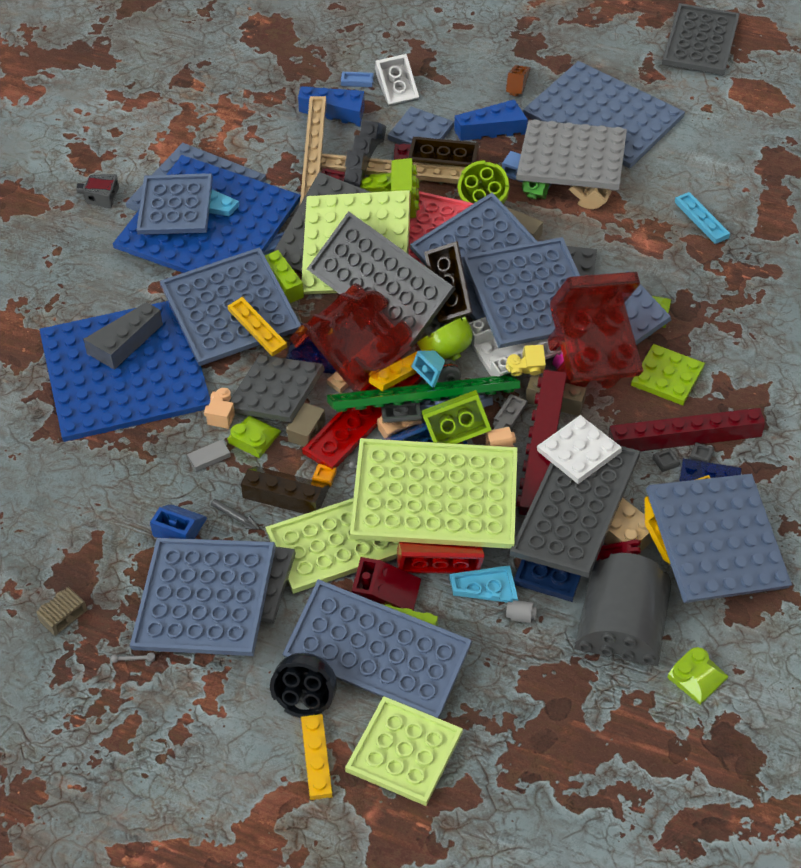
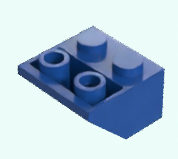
(176, 523)

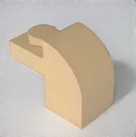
(590, 197)

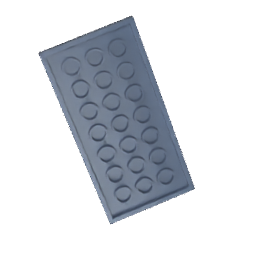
(380, 648)

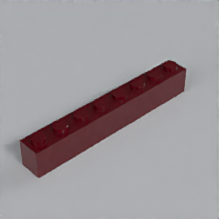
(545, 425)
(689, 430)

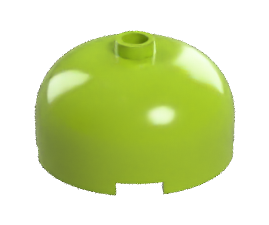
(483, 178)
(449, 339)

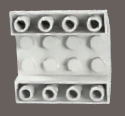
(495, 358)

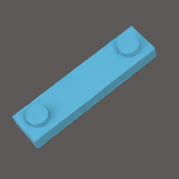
(702, 218)

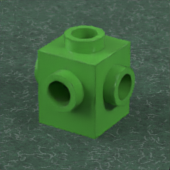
(535, 189)

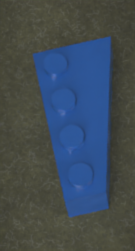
(340, 103)
(491, 121)

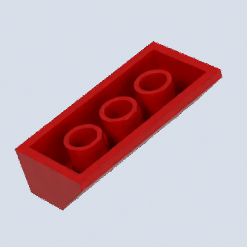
(438, 558)

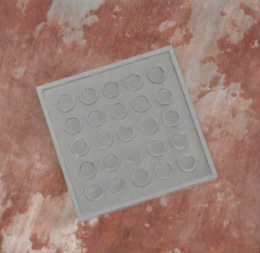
(572, 154)

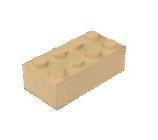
(628, 525)

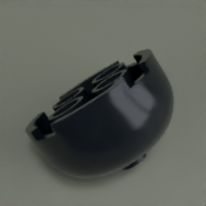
(300, 675)

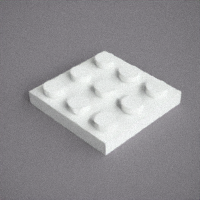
(579, 449)

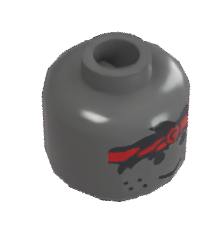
(449, 371)

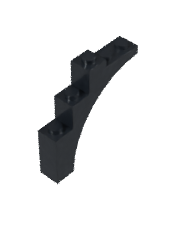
(364, 145)

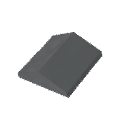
(401, 413)

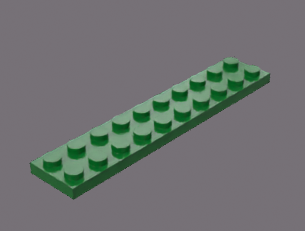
(417, 393)

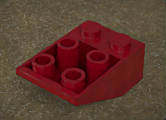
(386, 584)

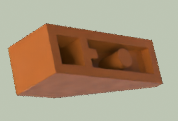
(517, 79)

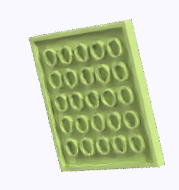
(382, 211)

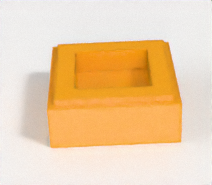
(324, 474)

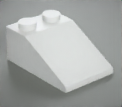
(396, 79)

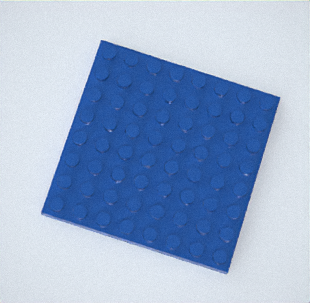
(251, 226)
(148, 386)

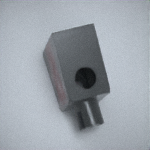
(99, 190)

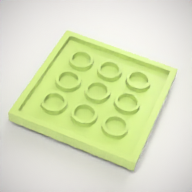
(404, 750)

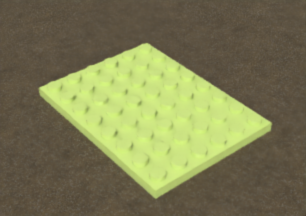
(435, 493)

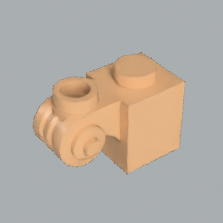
(220, 411)

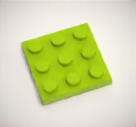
(668, 374)

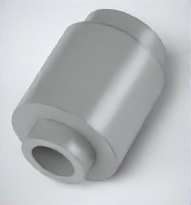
(521, 611)

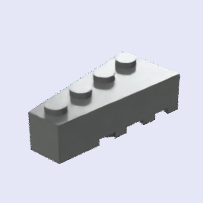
(123, 336)

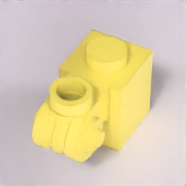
(532, 362)

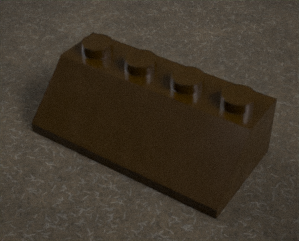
(443, 151)
(448, 265)
(283, 490)

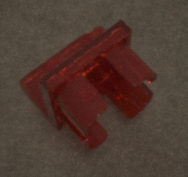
(595, 329)
(356, 335)

